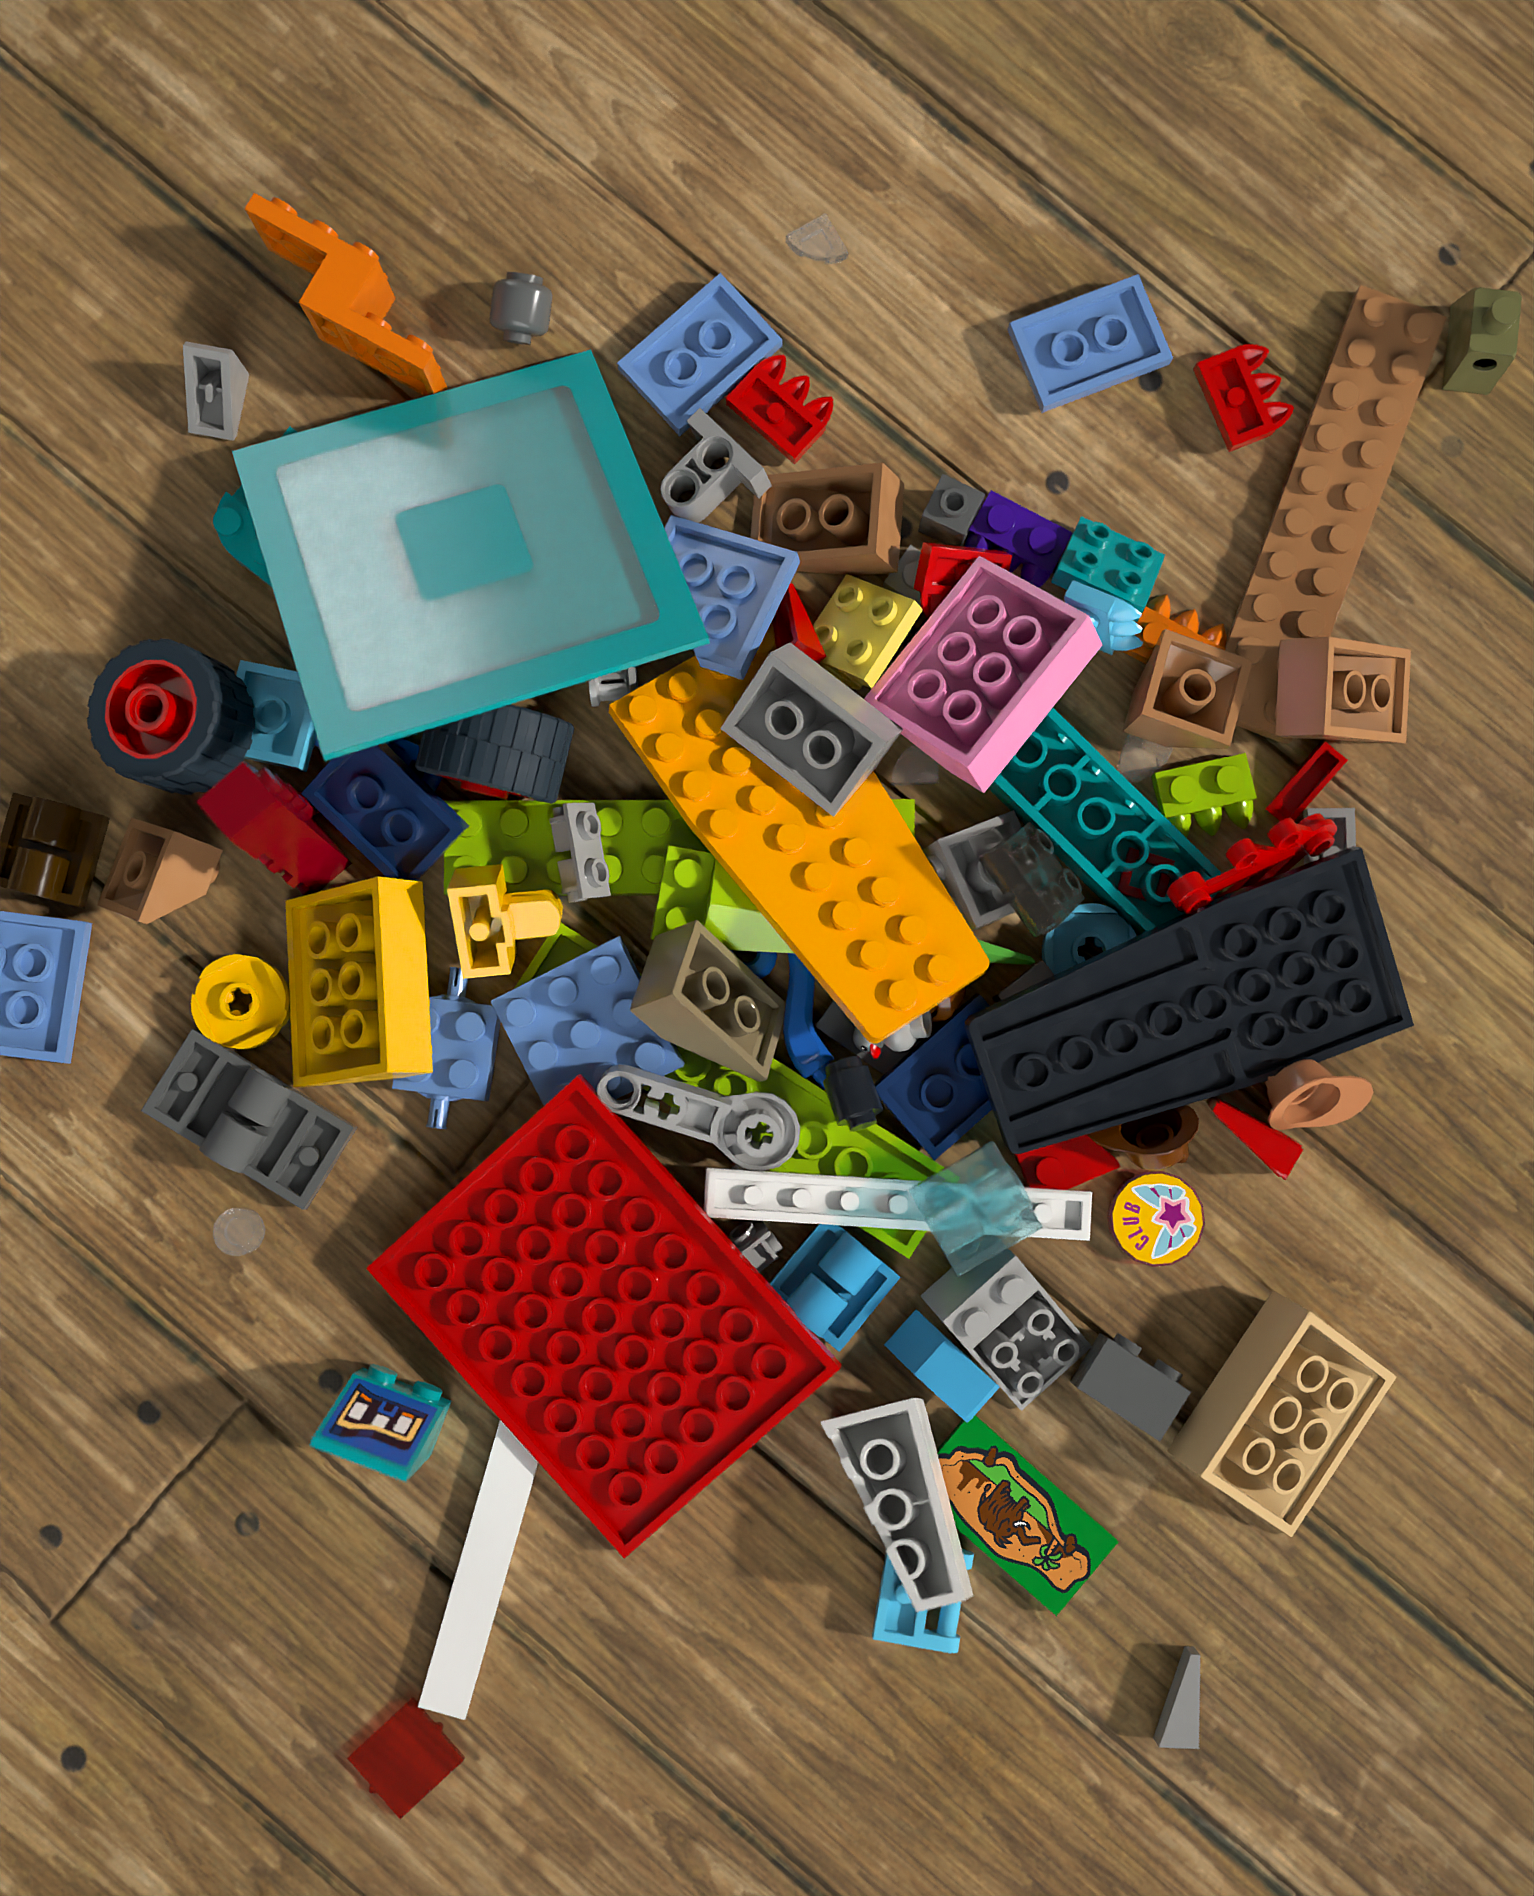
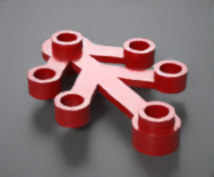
(1256, 861)

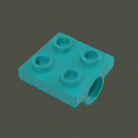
(1109, 563)

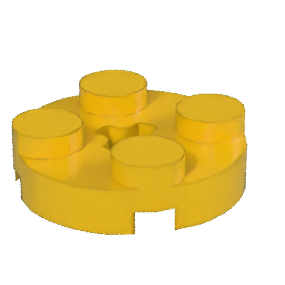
(216, 990)

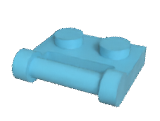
(901, 1624)

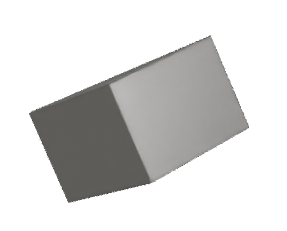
(214, 390)

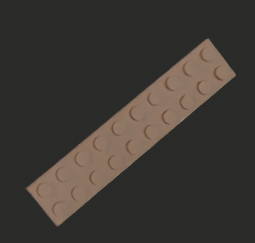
(1331, 489)

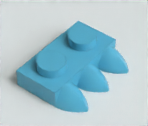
(1109, 615)

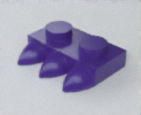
(1021, 533)

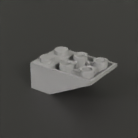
(1008, 1325)

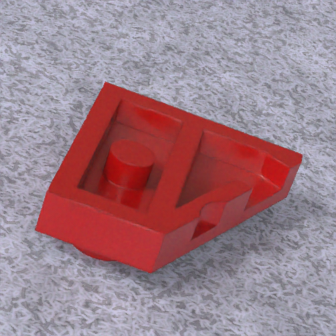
(1065, 1163)

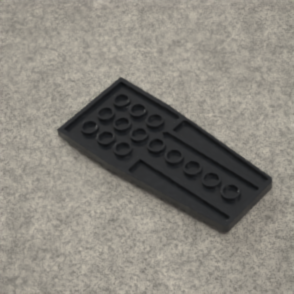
(1195, 1007)

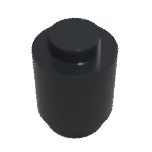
(852, 1093)

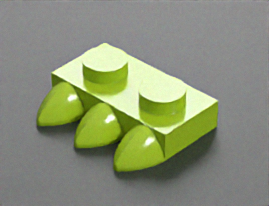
(1204, 791)

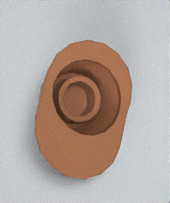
(1313, 1097)

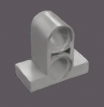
(709, 484)

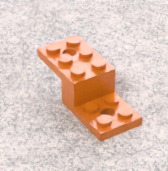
(346, 295)

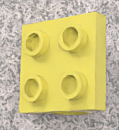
(863, 630)

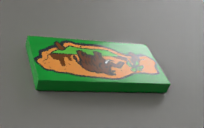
(1020, 1515)

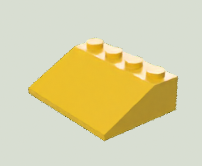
(358, 983)

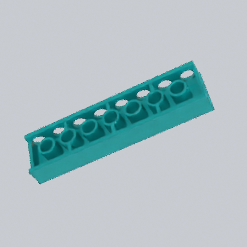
(1094, 819)

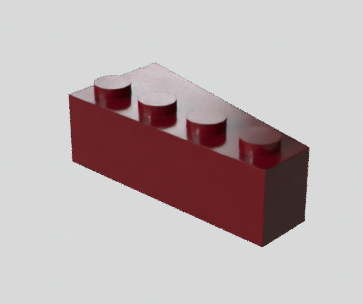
(274, 826)

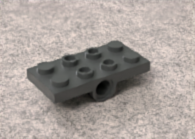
(249, 1119)

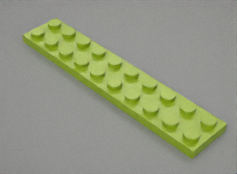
(631, 837)
(822, 1143)

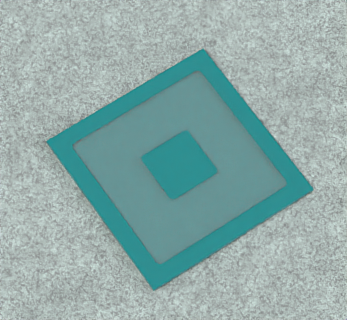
(464, 553)

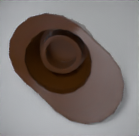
(1153, 1140)

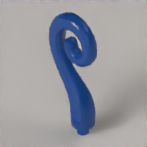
(800, 1035)

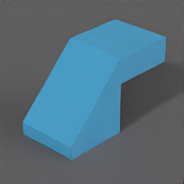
(941, 1366)

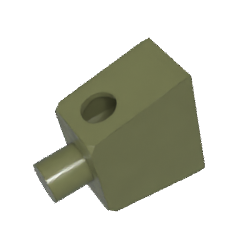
(1483, 330)

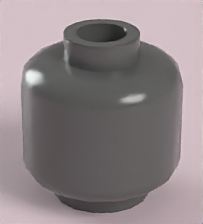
(521, 307)

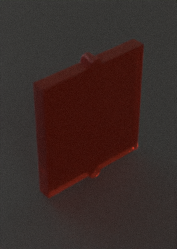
(406, 1758)

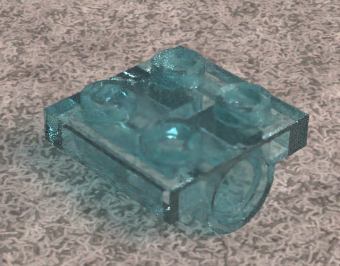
(975, 1208)

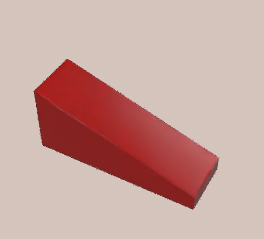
(794, 626)
(1306, 782)

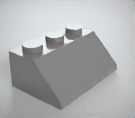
(810, 728)

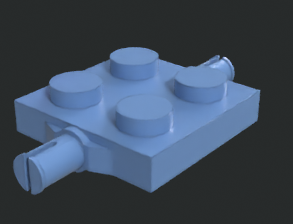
(462, 1051)

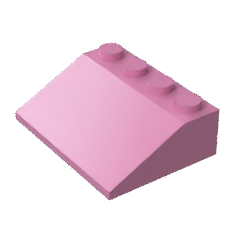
(985, 671)

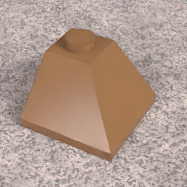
(1188, 694)
(158, 872)

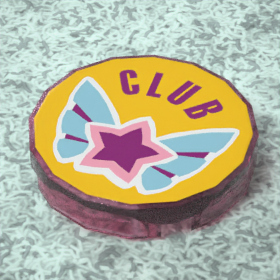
(1156, 1218)

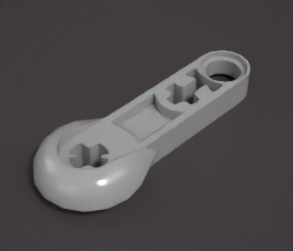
(711, 1116)

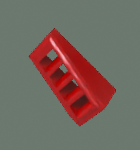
(1268, 1144)

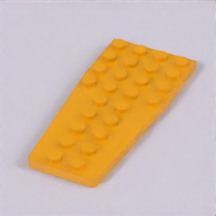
(837, 889)

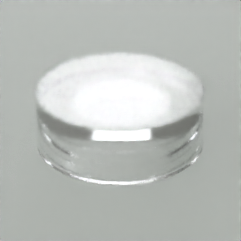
(238, 1231)

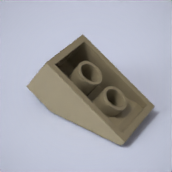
(709, 1001)

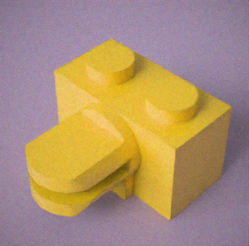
(491, 919)

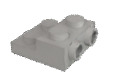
(964, 876)

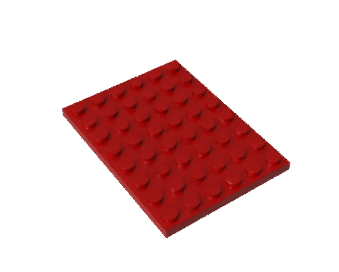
(603, 1316)

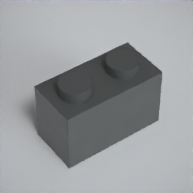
(1130, 1386)

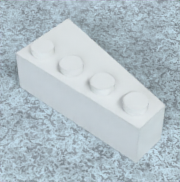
(904, 1493)

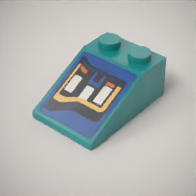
(383, 1422)

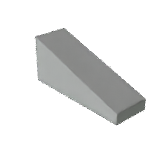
(1180, 1715)

